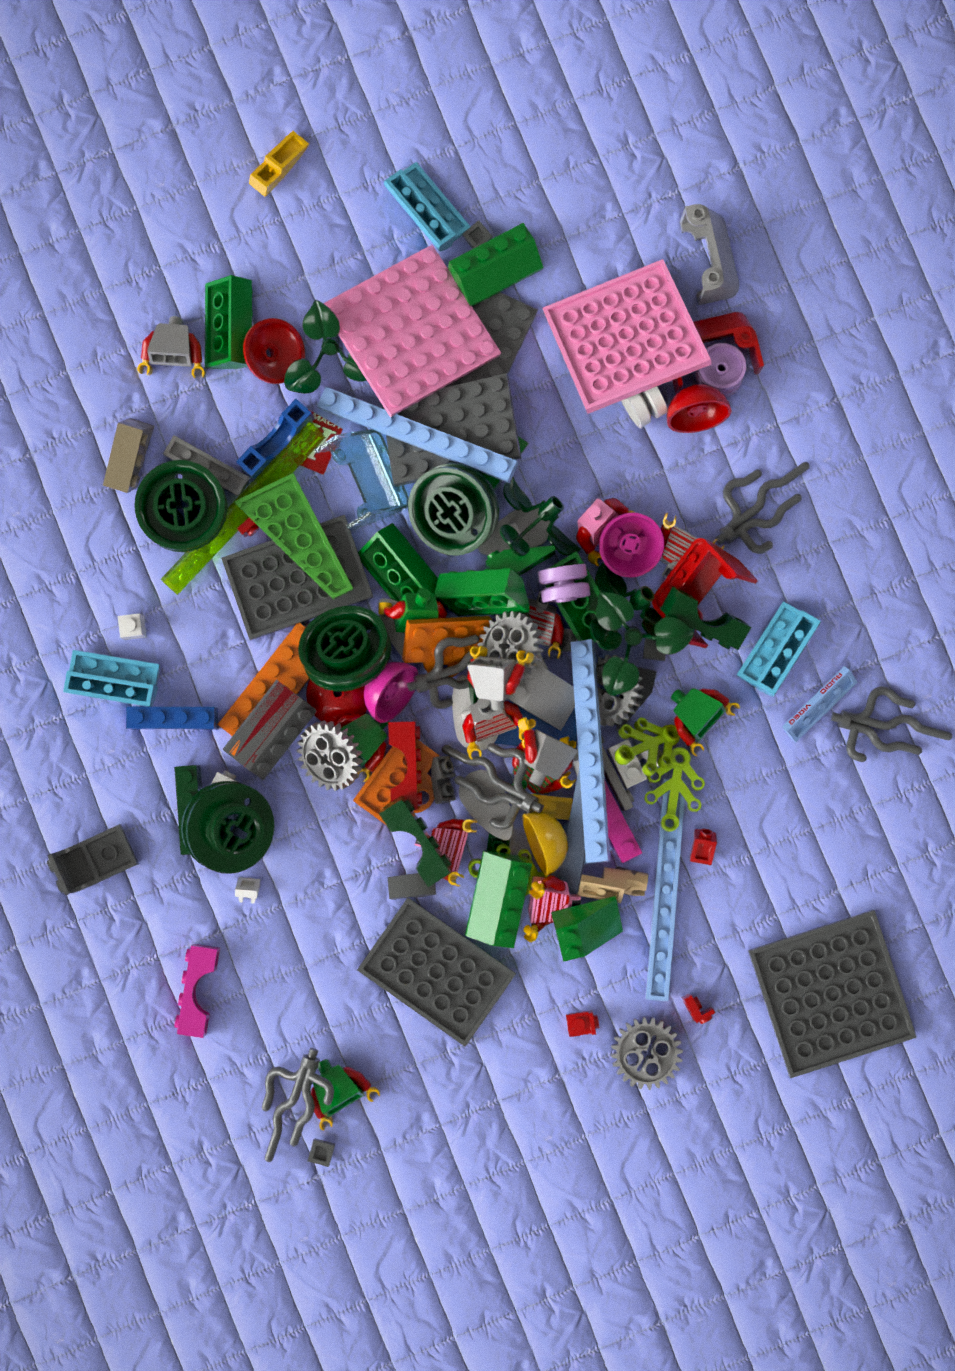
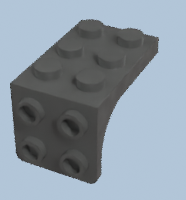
(92, 860)

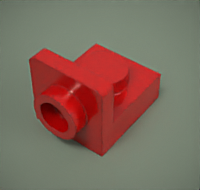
(248, 527)
(703, 846)
(693, 1006)
(582, 1023)

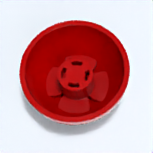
(697, 409)

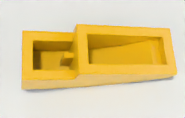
(278, 163)

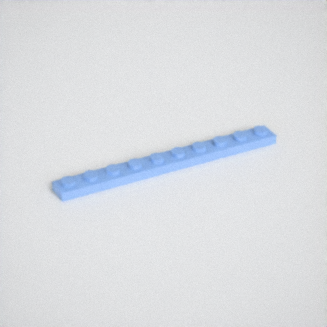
(418, 435)
(590, 751)
(664, 904)

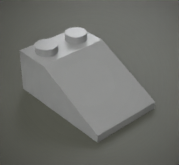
(545, 697)

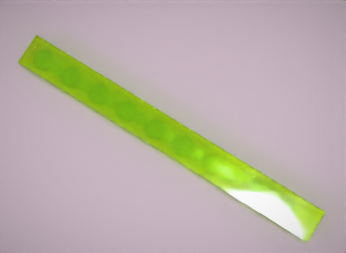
(281, 466)

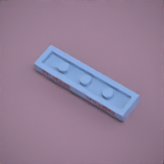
(819, 704)

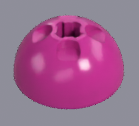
(637, 554)
(388, 692)

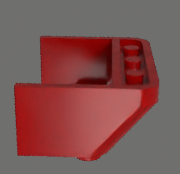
(726, 326)
(697, 574)

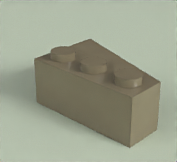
(127, 454)

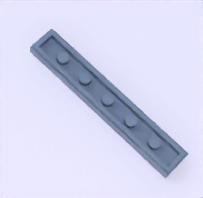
(573, 865)

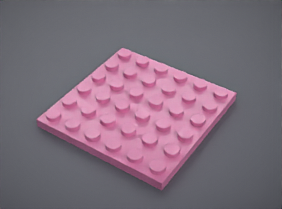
(411, 330)
(626, 336)

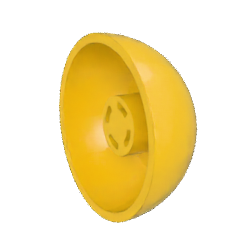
(545, 840)

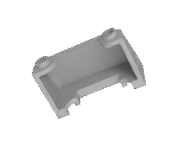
(721, 279)

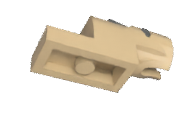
(613, 883)

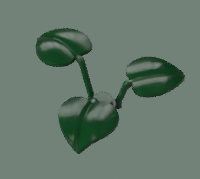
(318, 324)
(547, 512)
(640, 599)
(614, 611)

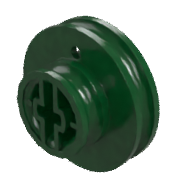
(161, 496)
(449, 505)
(341, 652)
(208, 824)

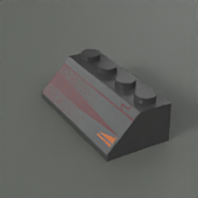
(269, 730)

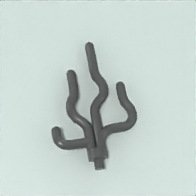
(739, 525)
(440, 676)
(859, 723)
(518, 796)
(303, 1080)

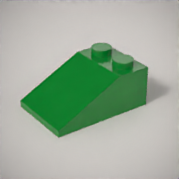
(520, 564)
(586, 927)

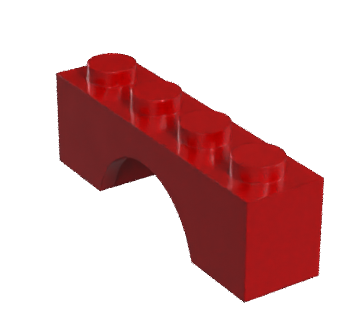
(404, 736)

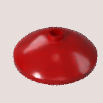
(282, 342)
(333, 708)

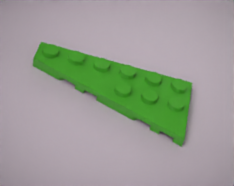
(290, 522)

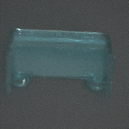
(371, 469)

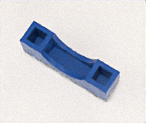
(290, 423)
(172, 718)

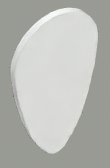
(460, 709)

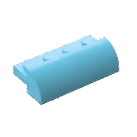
(427, 206)
(778, 649)
(112, 678)

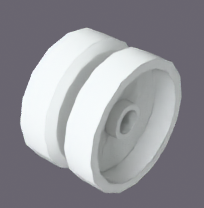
(645, 404)

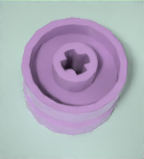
(726, 369)
(564, 586)

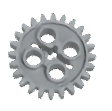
(512, 626)
(622, 706)
(329, 755)
(665, 1061)

